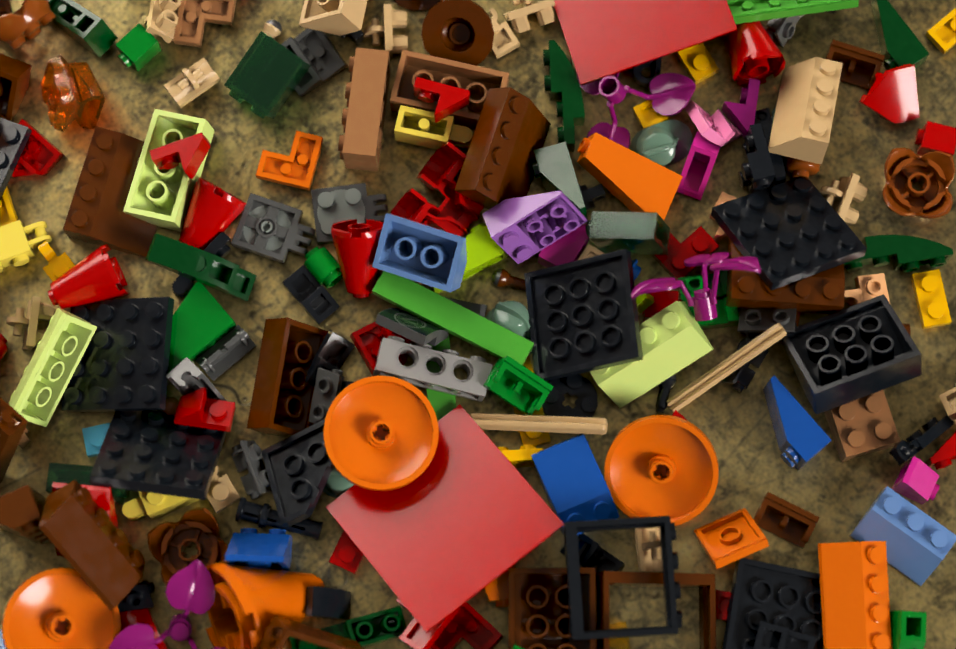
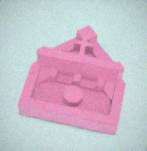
(714, 127)

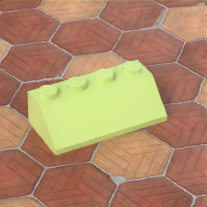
(165, 194)
(668, 343)
(52, 367)

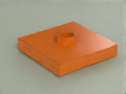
(731, 538)

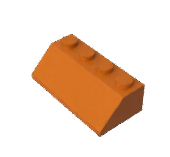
(855, 595)

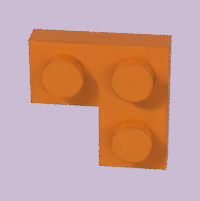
(297, 168)

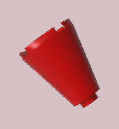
(753, 54)
(209, 214)
(356, 252)
(89, 281)

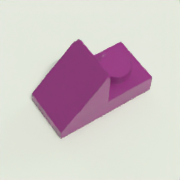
(743, 114)

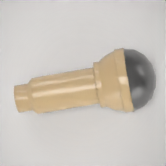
(272, 28)

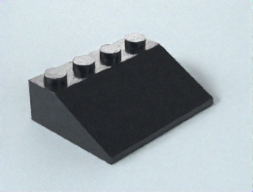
(852, 354)

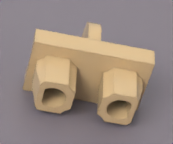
(162, 19)
(519, 19)
(391, 20)
(192, 82)
(842, 193)
(35, 311)
(648, 550)

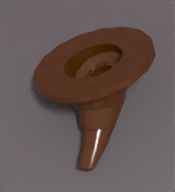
(458, 31)

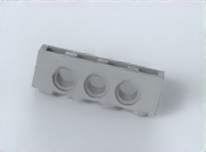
(417, 374)

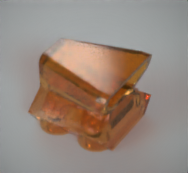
(71, 94)

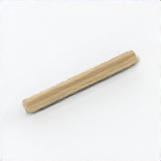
(726, 367)
(541, 423)

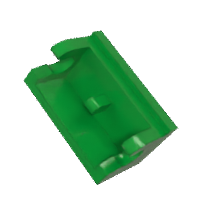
(518, 385)

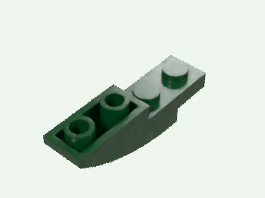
(563, 86)
(904, 251)
(201, 266)
(366, 630)

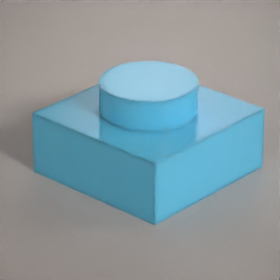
(94, 438)

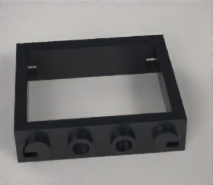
(669, 563)

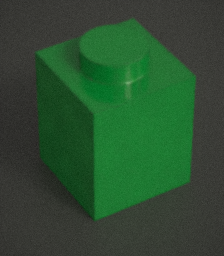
(137, 48)

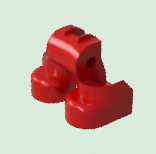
(456, 210)

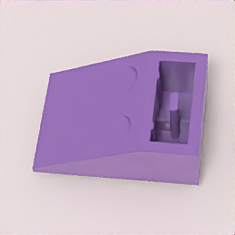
(532, 223)

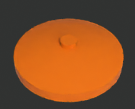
(381, 433)
(661, 469)
(58, 613)

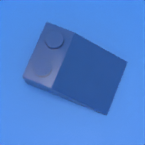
(795, 430)
(574, 482)
(261, 549)

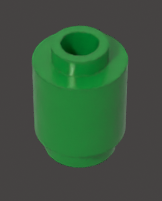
(323, 267)

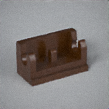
(858, 63)
(785, 520)

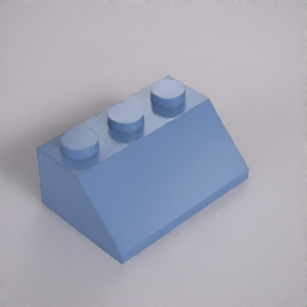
(421, 253)
(912, 537)

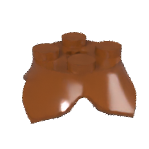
(25, 22)
(932, 170)
(171, 538)

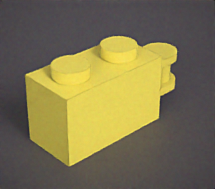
(420, 129)
(15, 243)
(154, 505)

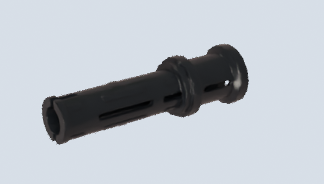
(266, 516)

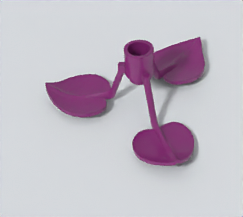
(669, 95)
(704, 299)
(188, 590)

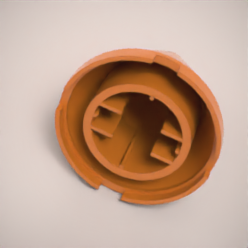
(249, 600)

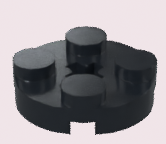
(575, 386)

